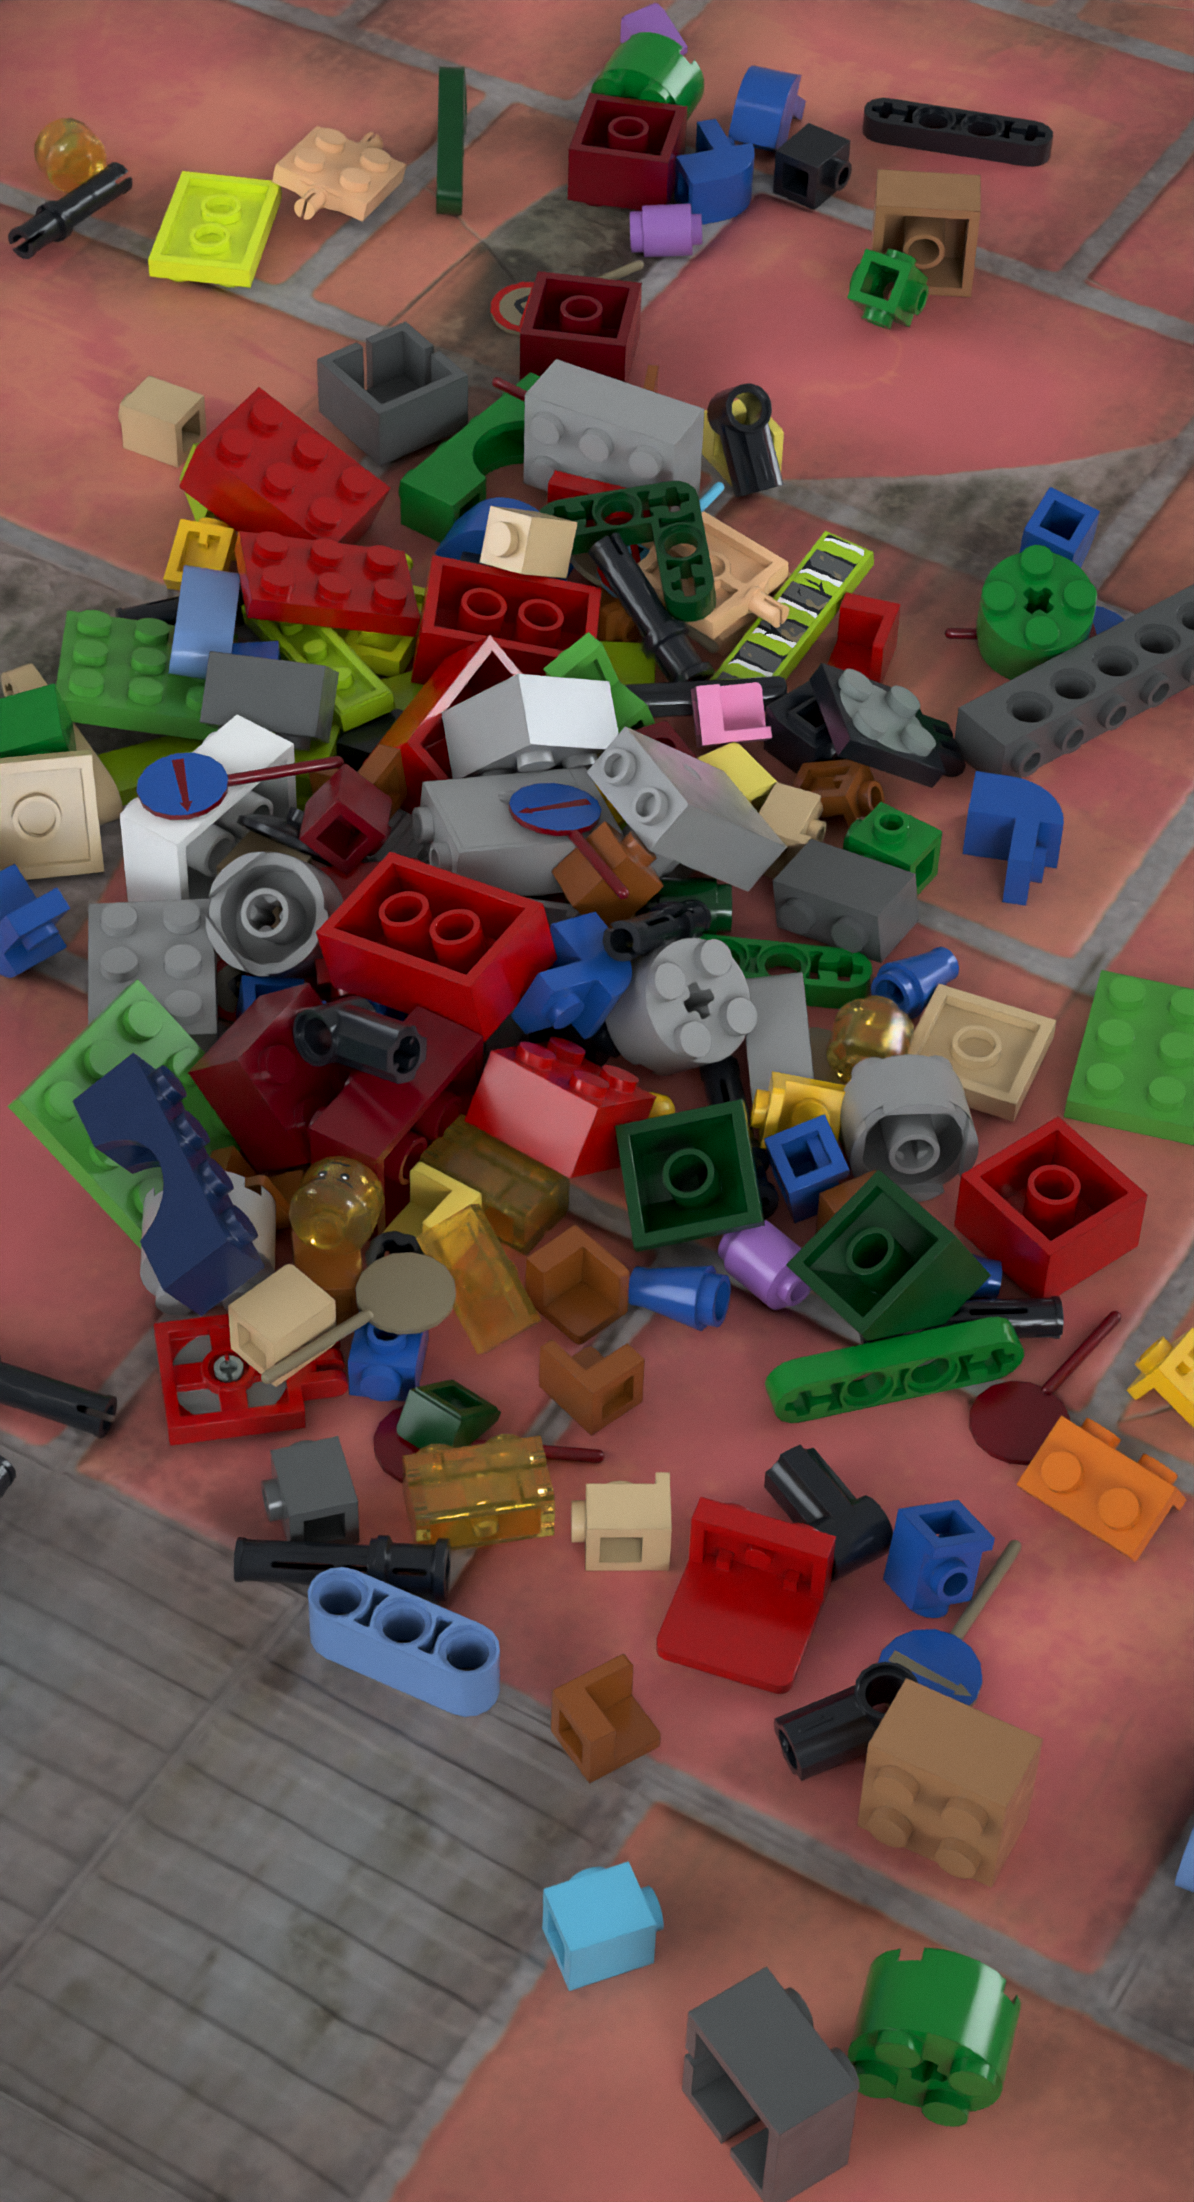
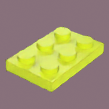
(215, 229)

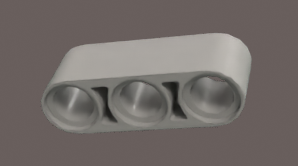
(781, 1031)

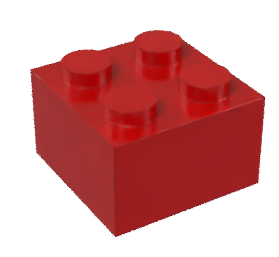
(557, 1105)
(1050, 1210)

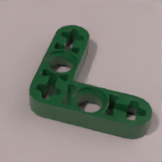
(450, 139)
(662, 528)

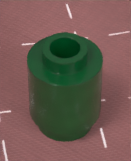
(715, 896)

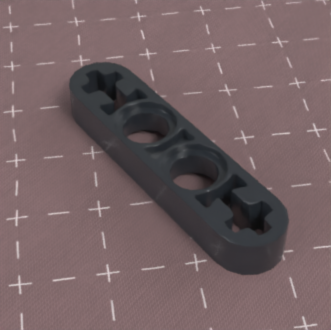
(909, 125)

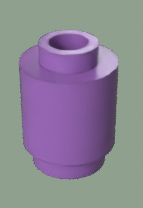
(665, 230)
(759, 1262)

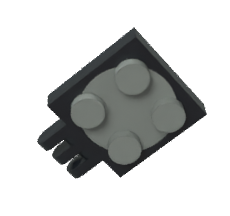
(884, 727)

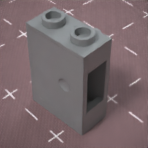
(685, 811)
(474, 835)

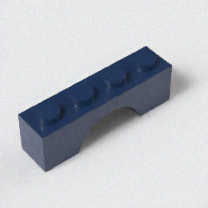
(198, 1238)

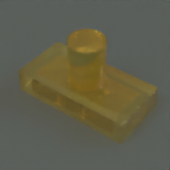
(487, 1283)

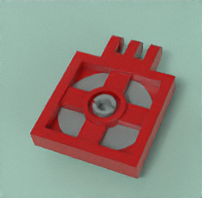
(220, 1396)

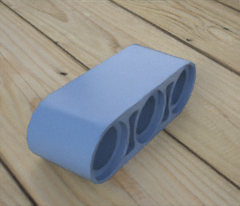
(203, 619)
(421, 1668)

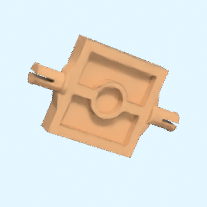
(338, 173)
(741, 573)

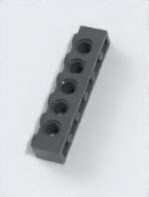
(1081, 691)

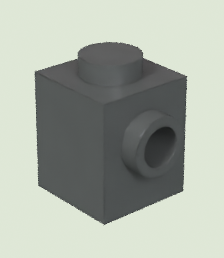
(312, 1493)

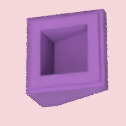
(650, 19)

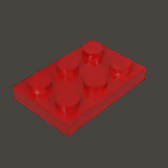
(326, 583)

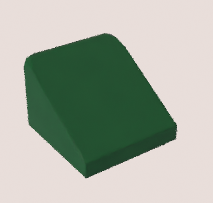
(445, 1415)

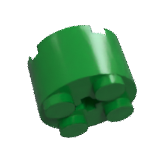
(651, 70)
(1033, 610)
(934, 2034)

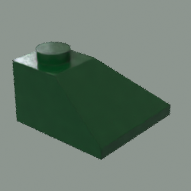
(689, 1175)
(888, 1263)

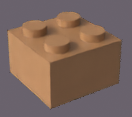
(933, 221)
(948, 1782)

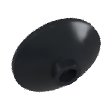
(281, 830)

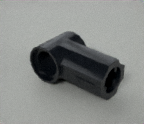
(749, 445)
(359, 1038)
(818, 1497)
(839, 1724)

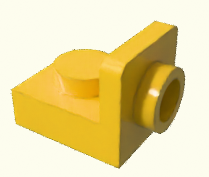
(200, 544)
(793, 1102)
(1170, 1372)

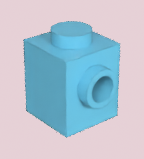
(601, 1924)

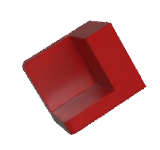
(866, 635)

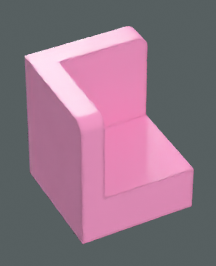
(729, 714)

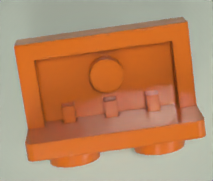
(1100, 1487)

